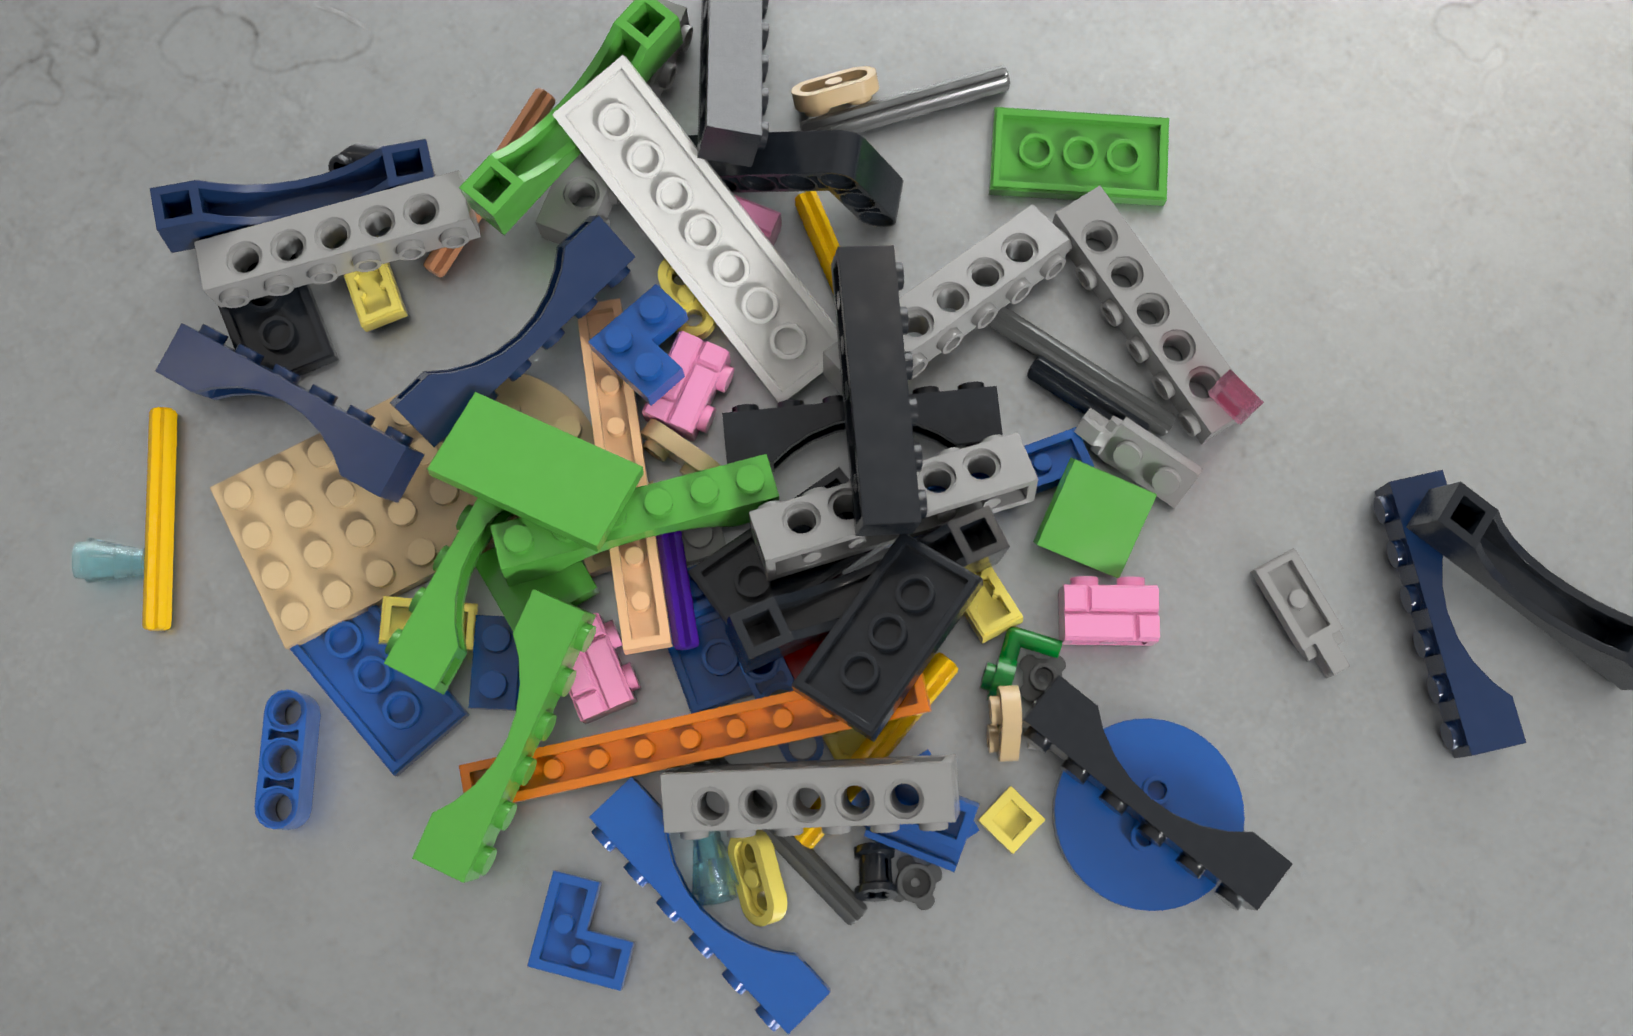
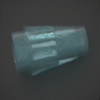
(106, 561)
(712, 871)

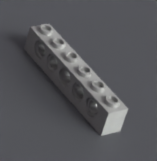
(558, 214)
(1098, 218)
(1024, 238)
(228, 256)
(831, 539)
(932, 776)

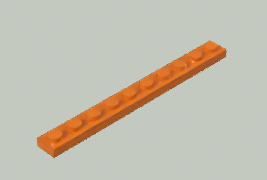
(682, 742)

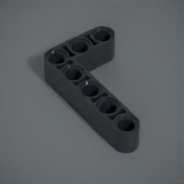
(821, 162)

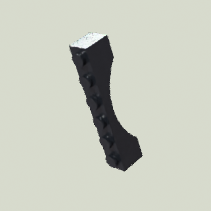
(945, 417)
(1479, 543)
(808, 615)
(1235, 861)

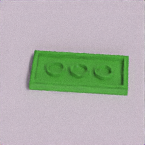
(1075, 152)
(536, 471)

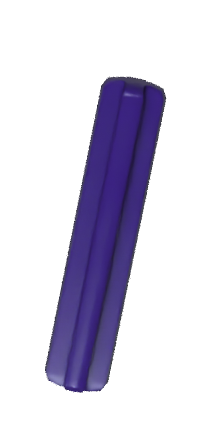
(677, 590)

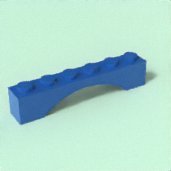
(775, 978)

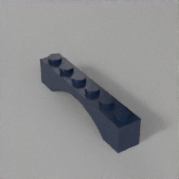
(208, 209)
(582, 268)
(362, 452)
(1473, 708)

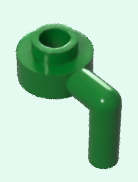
(1004, 670)

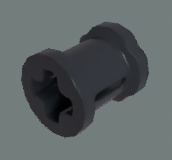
(875, 872)

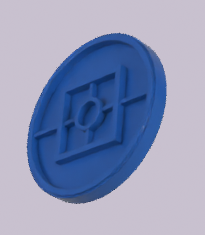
(1107, 850)

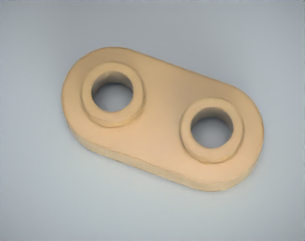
(847, 86)
(664, 443)
(1005, 723)

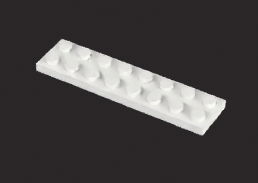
(699, 227)

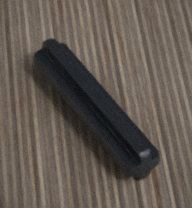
(1077, 392)

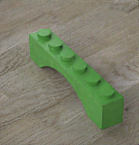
(523, 170)
(691, 501)
(433, 637)
(548, 643)

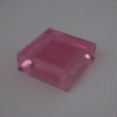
(1235, 397)

